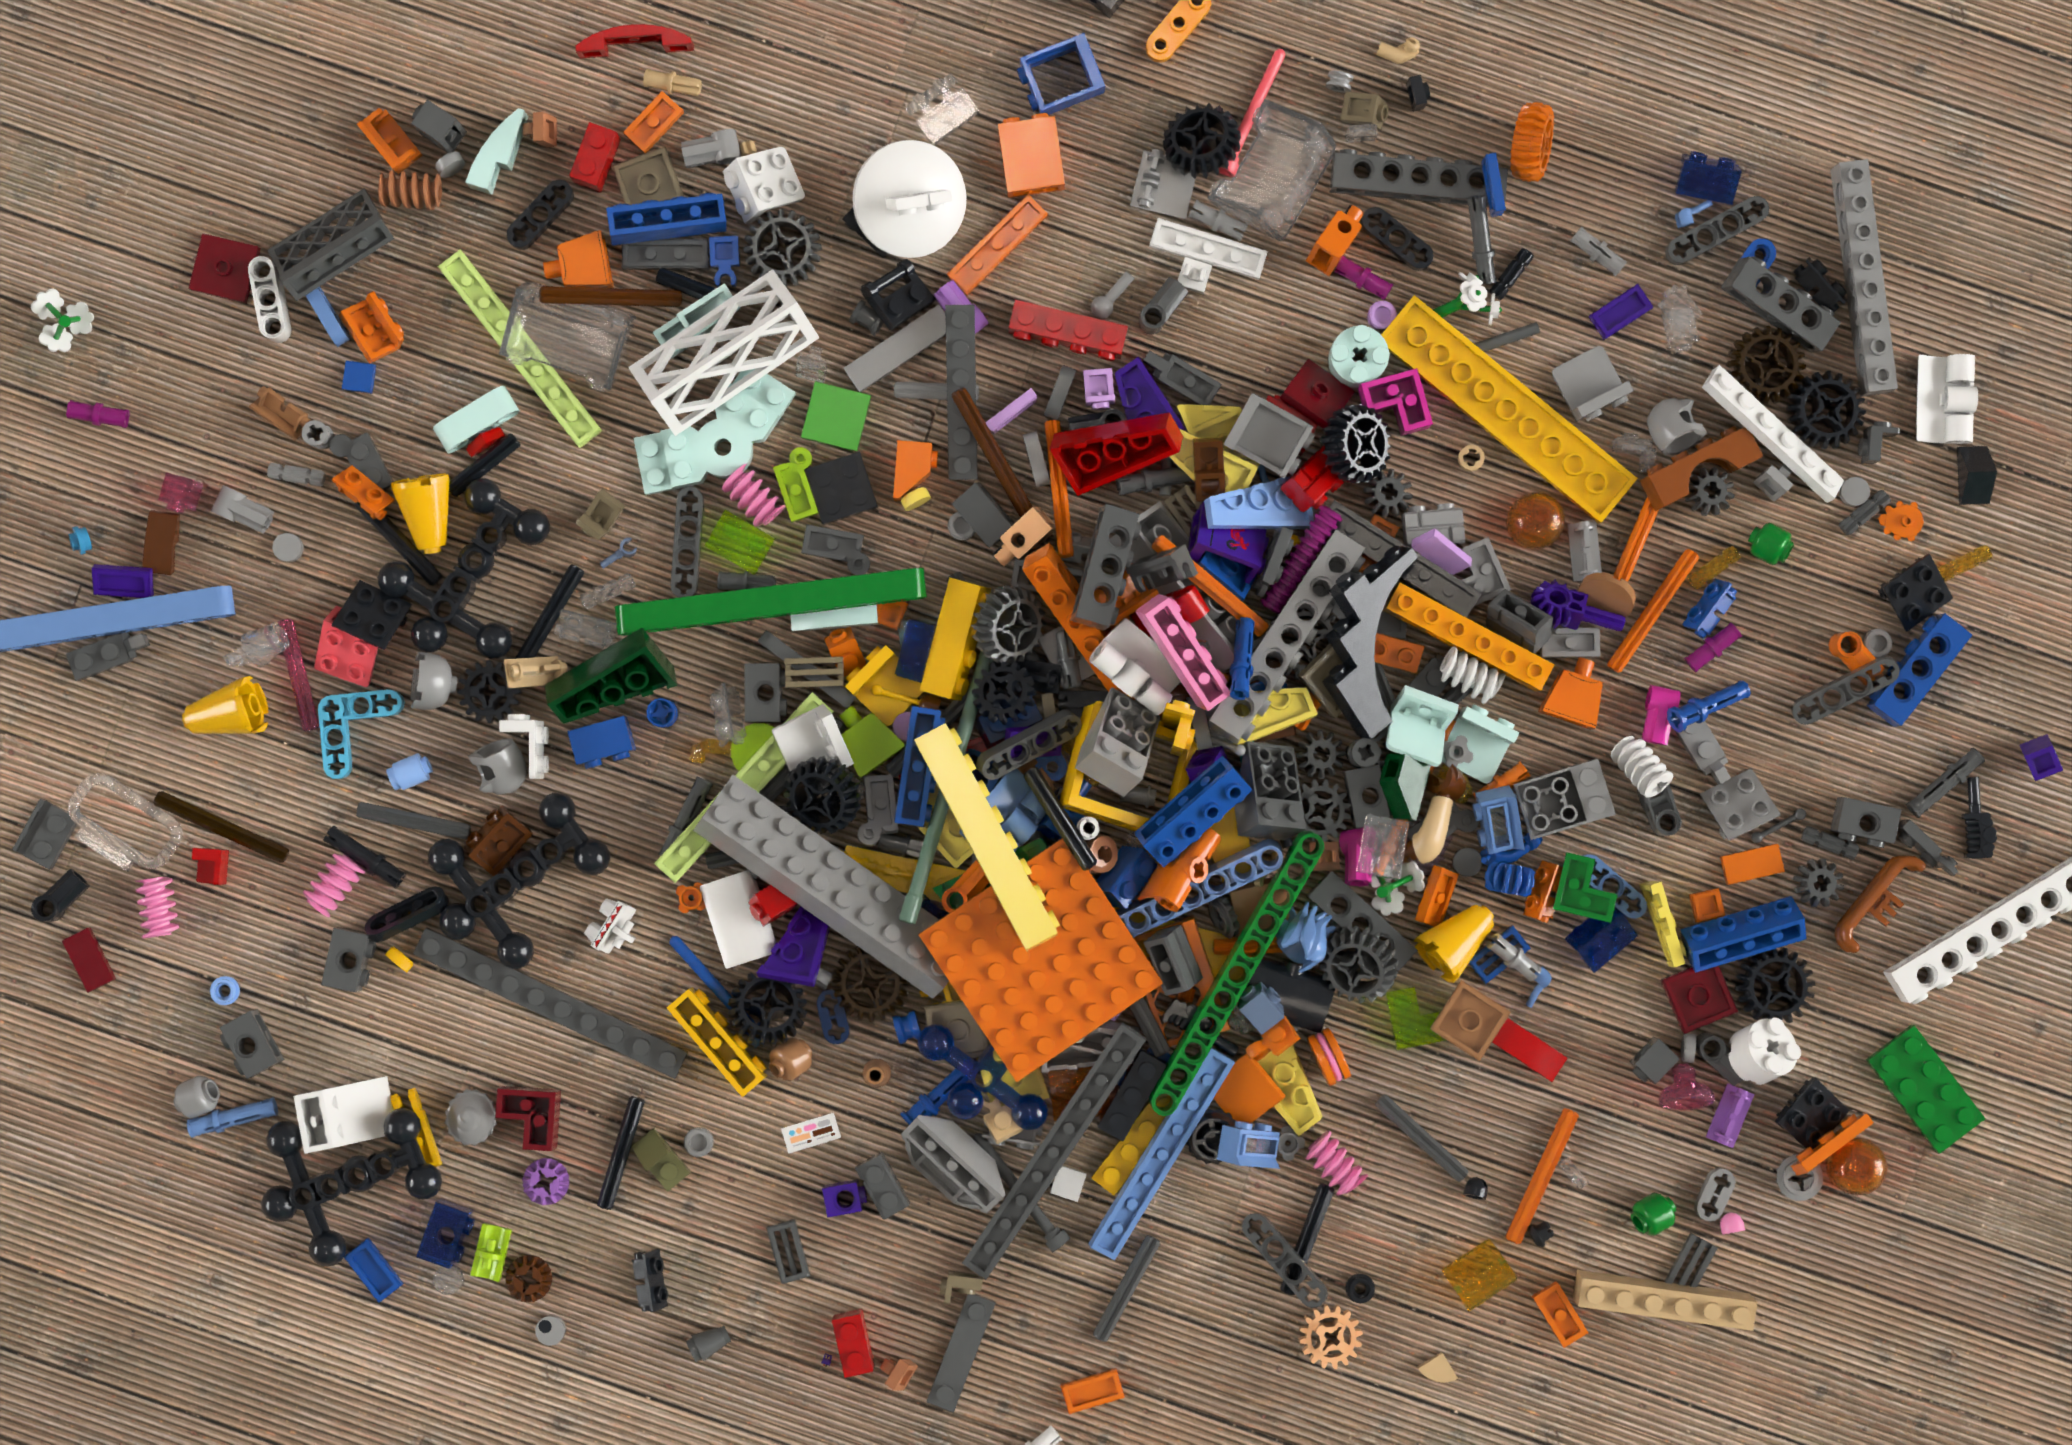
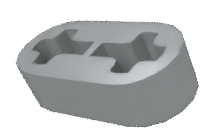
(1036, 459)
(1721, 1197)

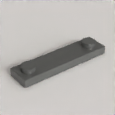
(961, 1352)

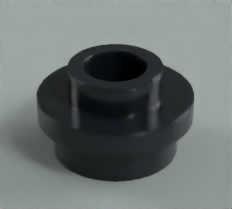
(1362, 1297)

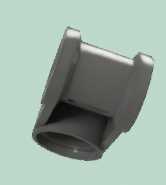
(1660, 806)

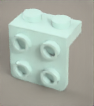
(1419, 725)
(1486, 740)

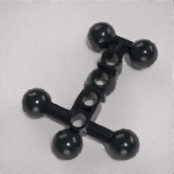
(430, 632)
(459, 919)
(282, 1202)

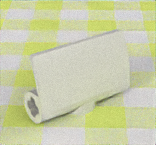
(1946, 399)
(1136, 666)
(736, 930)

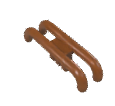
(1875, 900)

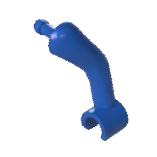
(1513, 855)

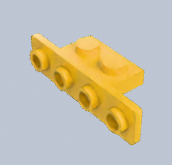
(1179, 716)

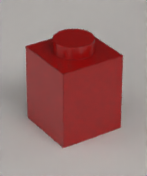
(770, 905)

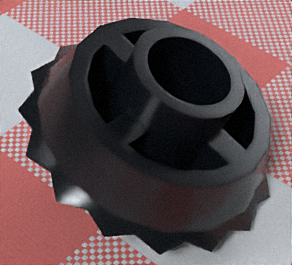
(1206, 1136)

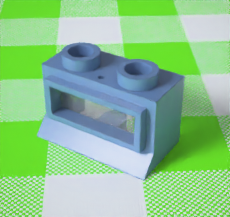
(1498, 820)
(1249, 1145)

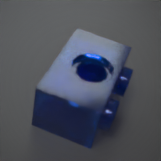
(433, 1246)

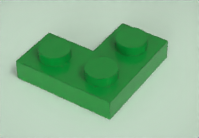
(1576, 896)

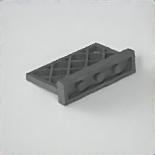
(337, 253)

